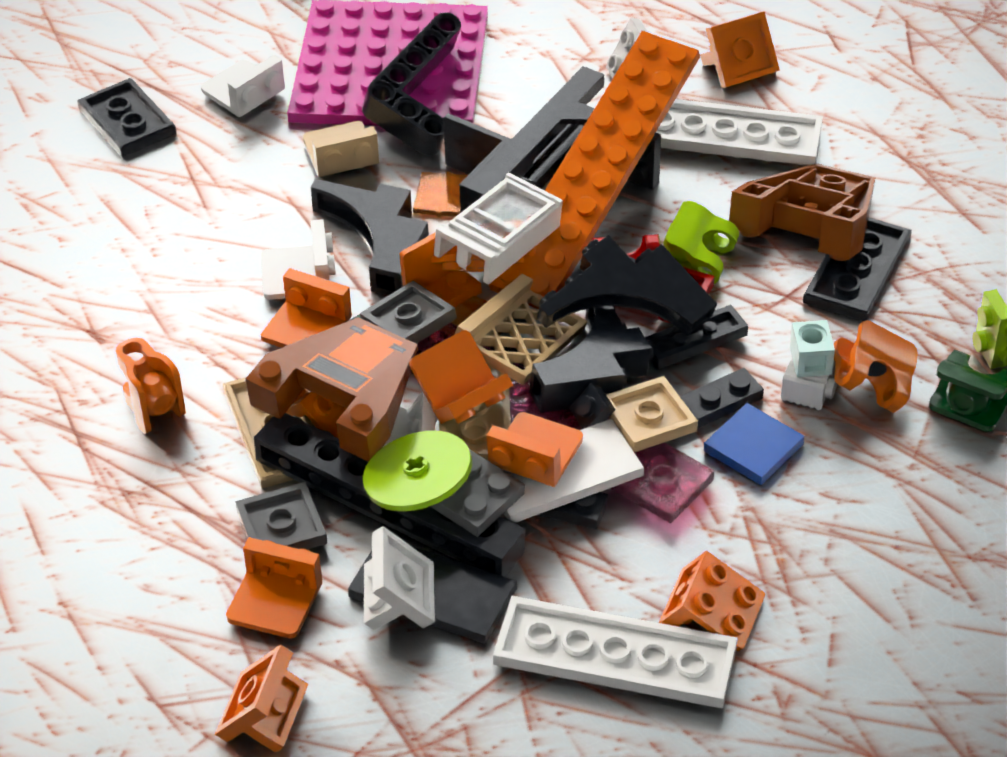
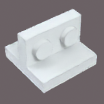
(397, 582)

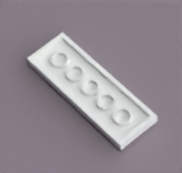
(741, 132)
(616, 651)

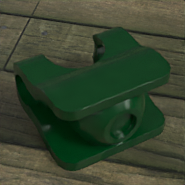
(968, 394)

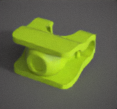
(695, 233)

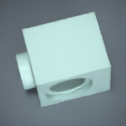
(812, 348)

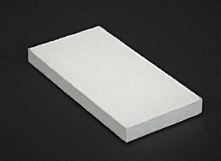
(597, 465)

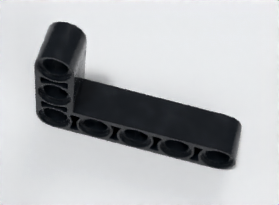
(388, 96)

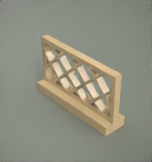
(498, 316)

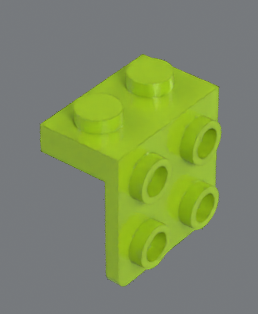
(991, 329)

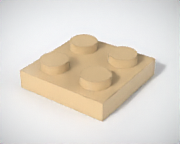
(651, 414)

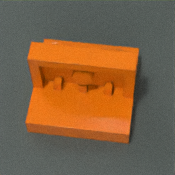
(741, 49)
(264, 701)

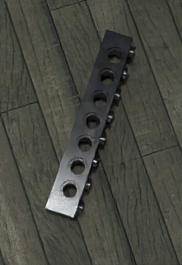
(319, 461)

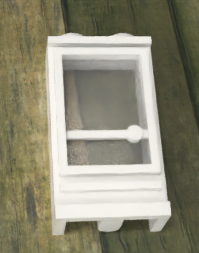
(501, 226)

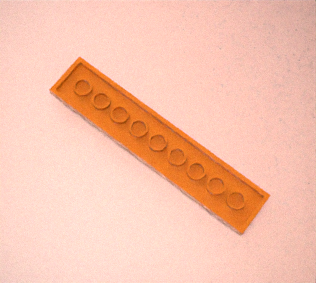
(605, 156)

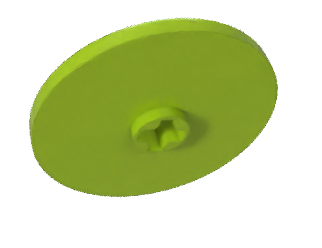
(417, 470)

